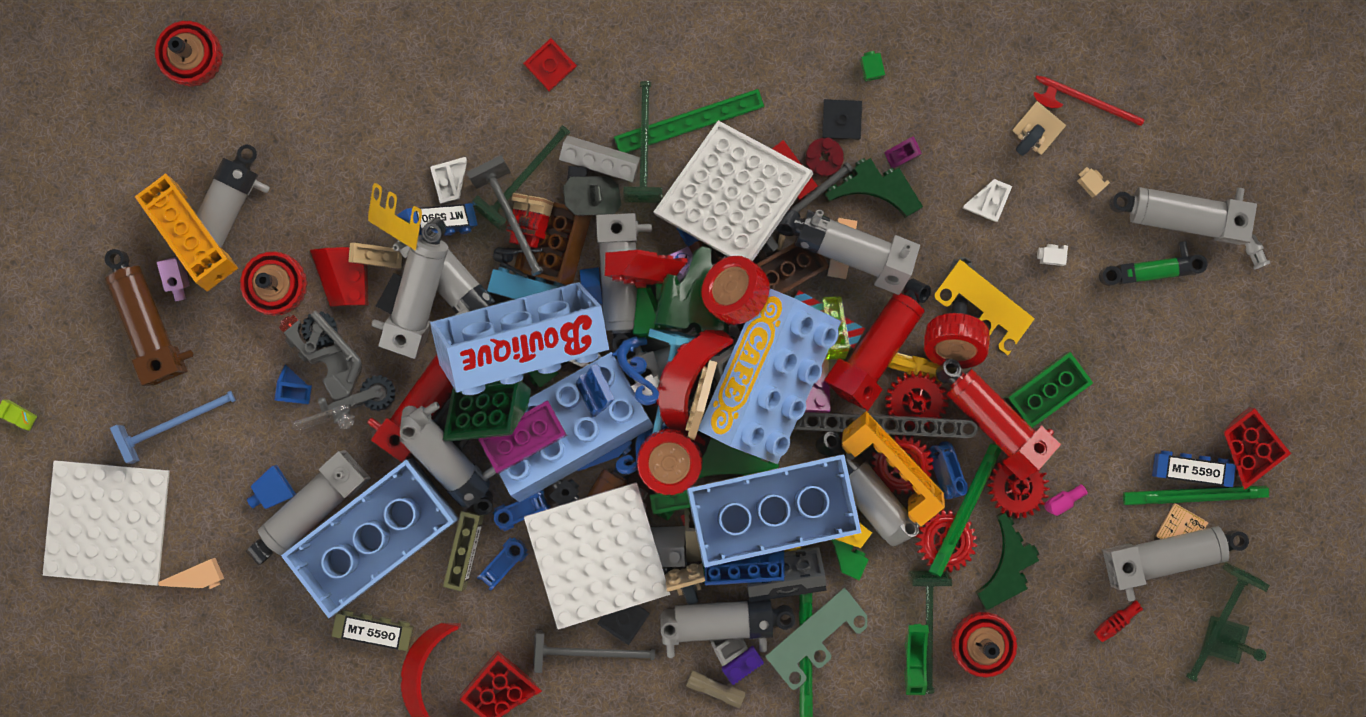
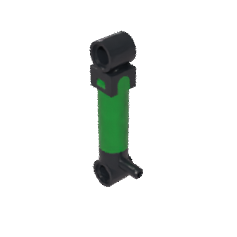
(1155, 269)

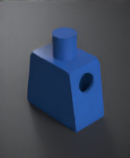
(270, 489)

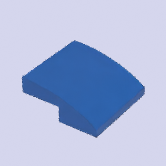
(594, 390)

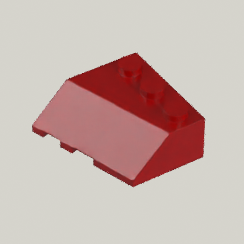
(641, 267)
(342, 281)
(1253, 446)
(498, 688)

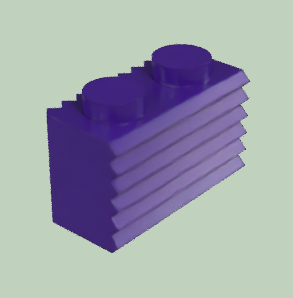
(742, 665)

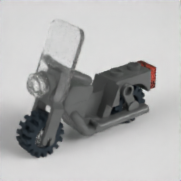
(342, 374)

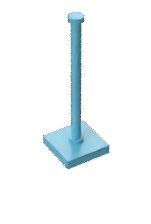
(674, 339)

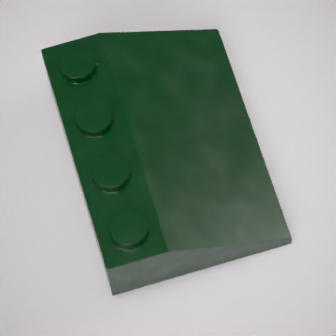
(488, 413)

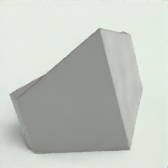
(728, 649)

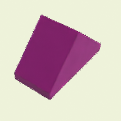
(903, 152)

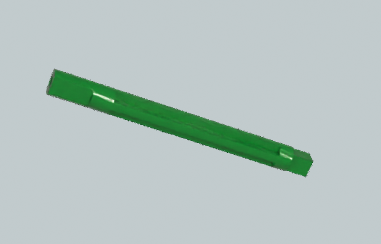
(1194, 495)
(965, 510)
(805, 695)

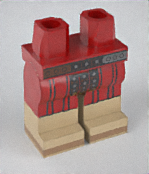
(532, 216)

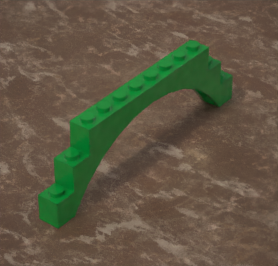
(728, 460)

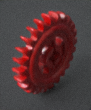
(905, 386)
(915, 451)
(1016, 505)
(927, 540)

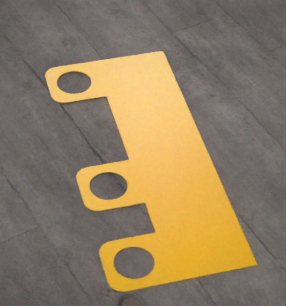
(993, 303)

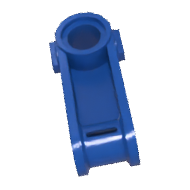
(948, 470)
(520, 509)
(503, 563)

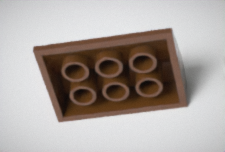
(560, 248)

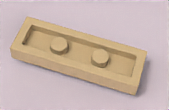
(374, 255)

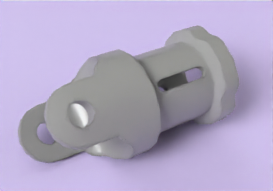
(1256, 253)

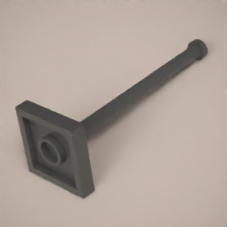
(489, 173)
(770, 245)
(542, 650)

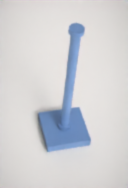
(127, 443)

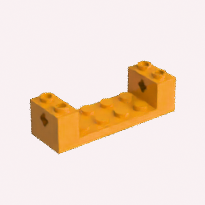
(185, 233)
(928, 497)

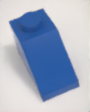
(591, 282)

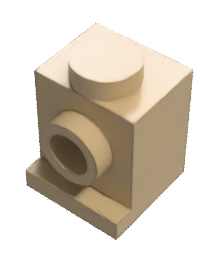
(1092, 181)

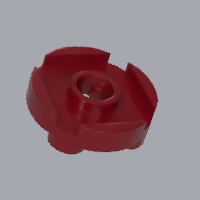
(814, 153)

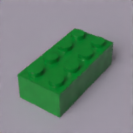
(1049, 389)

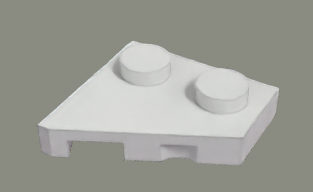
(449, 179)
(989, 200)

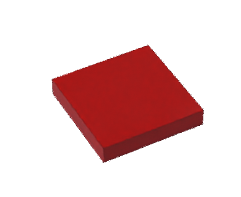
(550, 64)

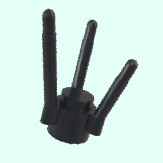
(506, 255)

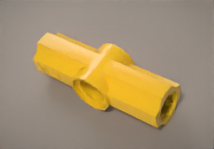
(907, 364)

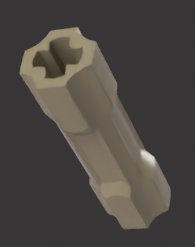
(713, 688)

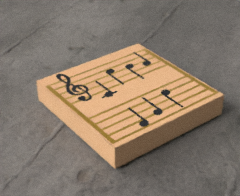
(1180, 522)

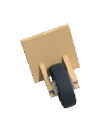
(1037, 129)
(686, 581)

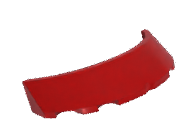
(681, 374)
(414, 665)

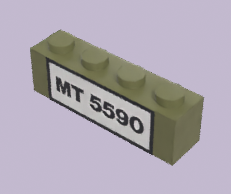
(463, 550)
(373, 631)

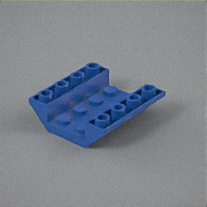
(748, 570)

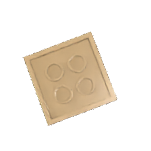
(700, 399)

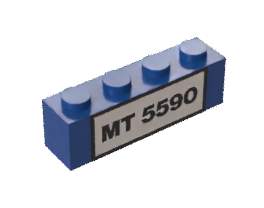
(456, 217)
(1194, 470)

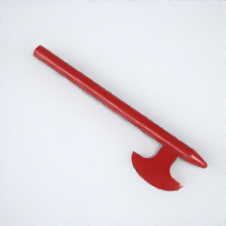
(1048, 99)

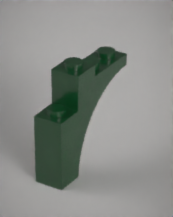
(868, 181)
(1007, 580)

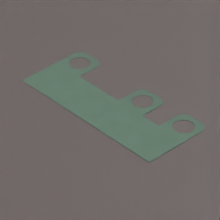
(811, 634)

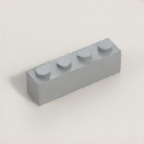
(599, 158)

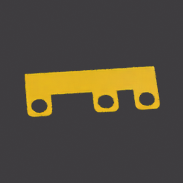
(392, 224)

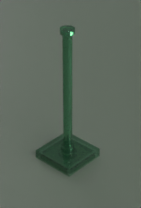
(643, 193)
(491, 212)
(1243, 578)
(926, 579)
(1231, 642)

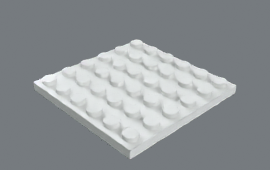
(733, 192)
(106, 523)
(596, 555)

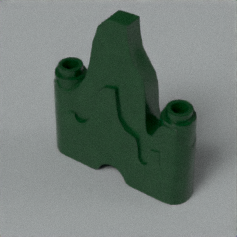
(682, 301)

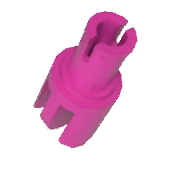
(1064, 500)

